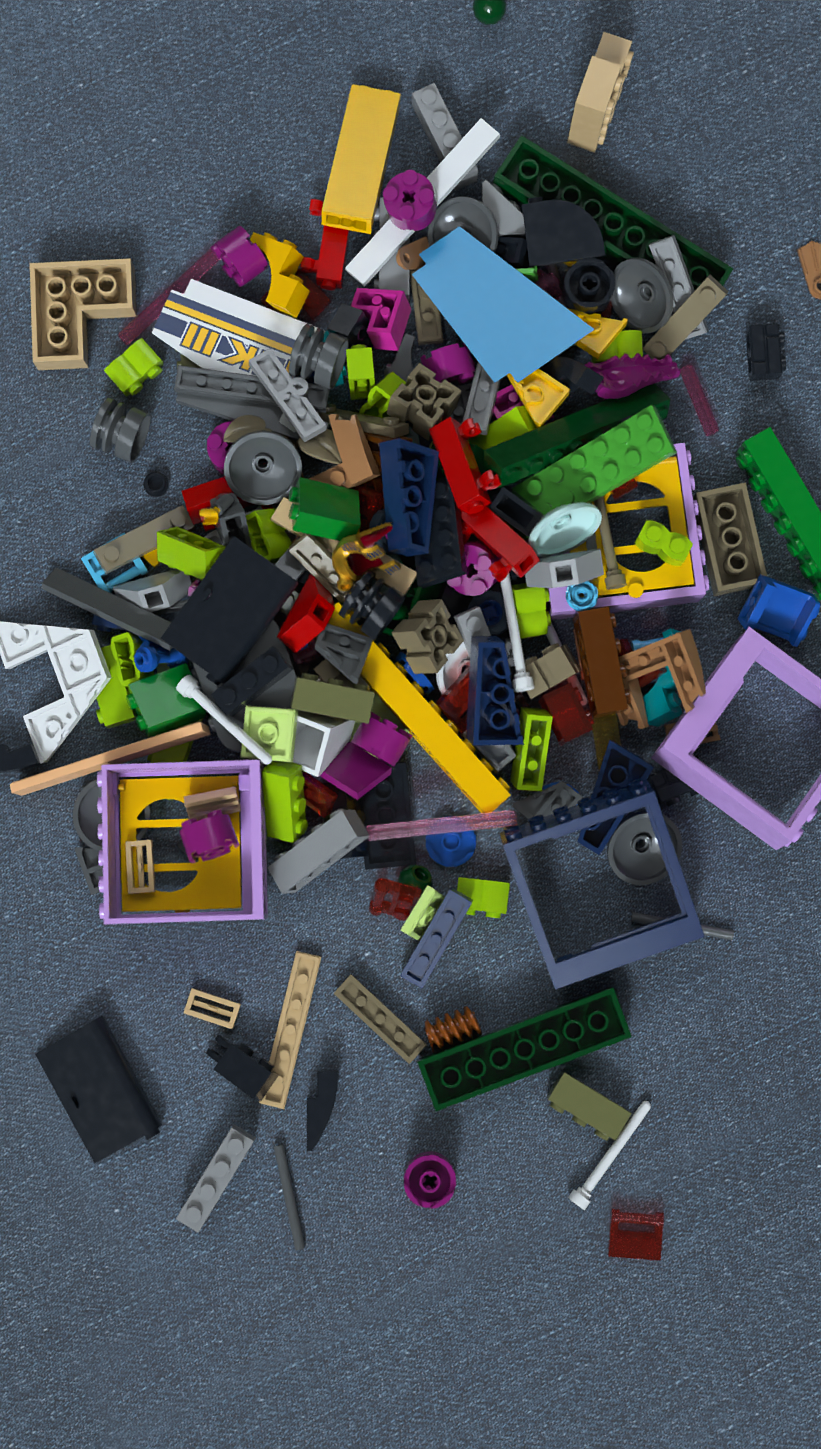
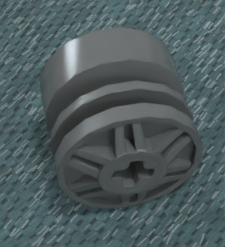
(313, 354)
(120, 430)

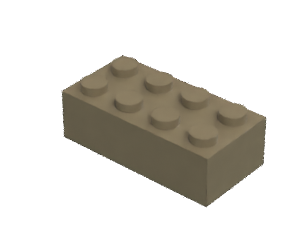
(729, 539)

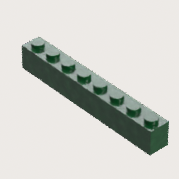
(550, 443)

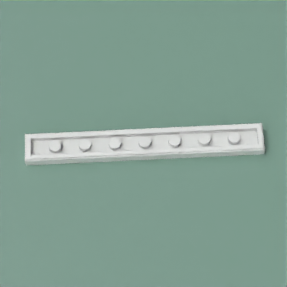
(444, 180)

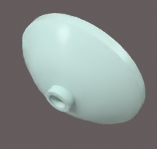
(564, 528)

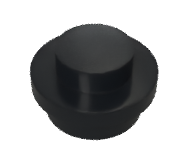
(156, 484)

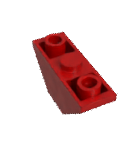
(307, 616)

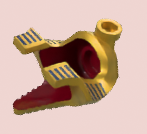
(357, 555)

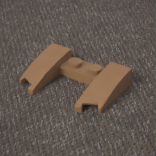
(356, 456)
(683, 660)

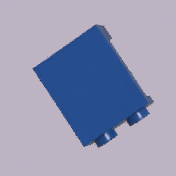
(779, 610)

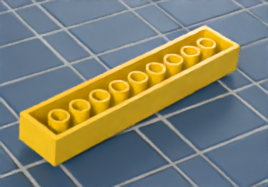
(427, 726)

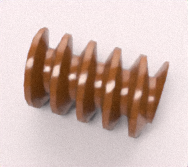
(452, 1028)

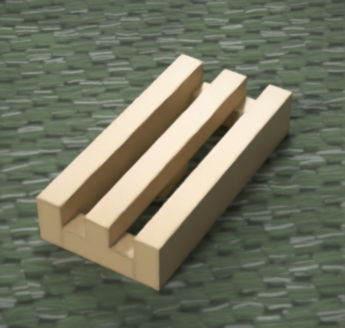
(203, 803)
(150, 863)
(191, 1001)

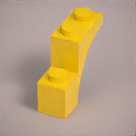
(286, 290)

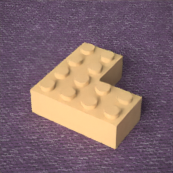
(600, 92)
(68, 296)

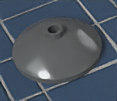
(469, 215)
(642, 295)
(262, 482)
(87, 817)
(641, 862)

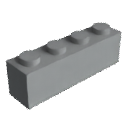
(439, 127)
(391, 274)
(318, 851)
(216, 1178)

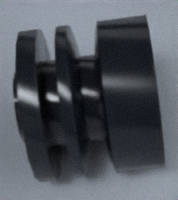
(372, 605)

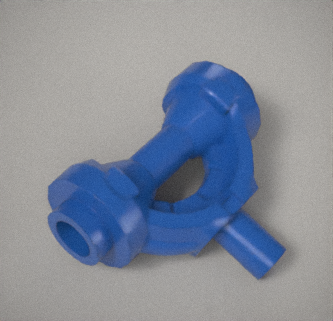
(151, 654)

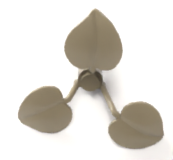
(320, 447)

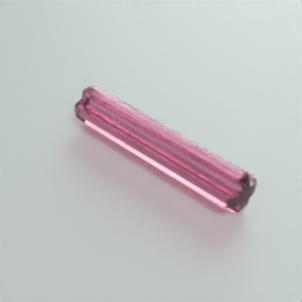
(699, 400)

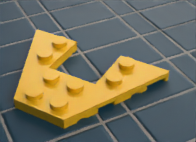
(543, 393)

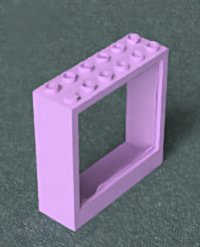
(692, 727)

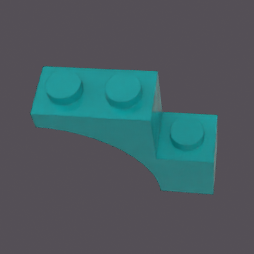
(662, 701)

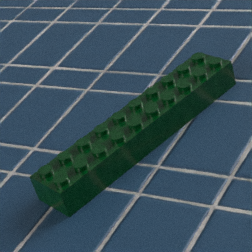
(626, 229)

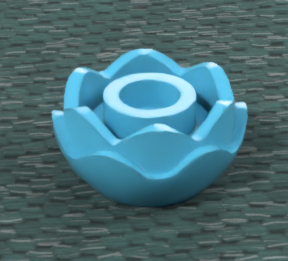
(587, 602)

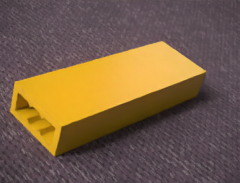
(361, 159)

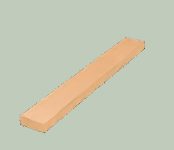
(115, 756)

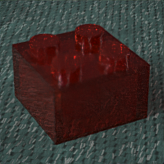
(569, 717)

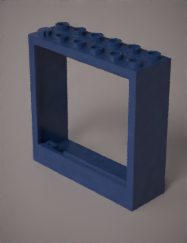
(631, 944)

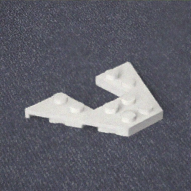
(79, 670)

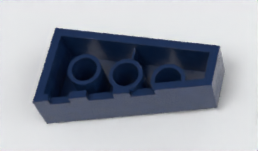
(409, 494)
(491, 698)
(616, 771)

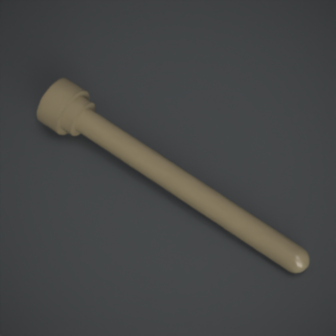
(614, 578)

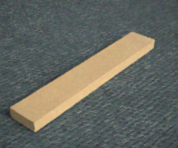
(400, 579)
(291, 1026)

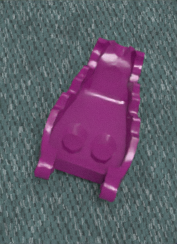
(629, 375)

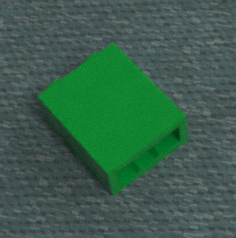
(324, 509)
(160, 704)

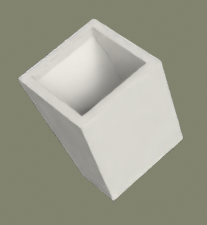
(319, 740)

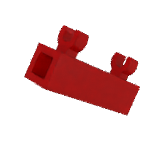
(332, 254)
(460, 464)
(200, 496)
(504, 542)

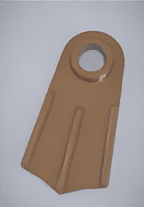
(408, 255)
(811, 265)

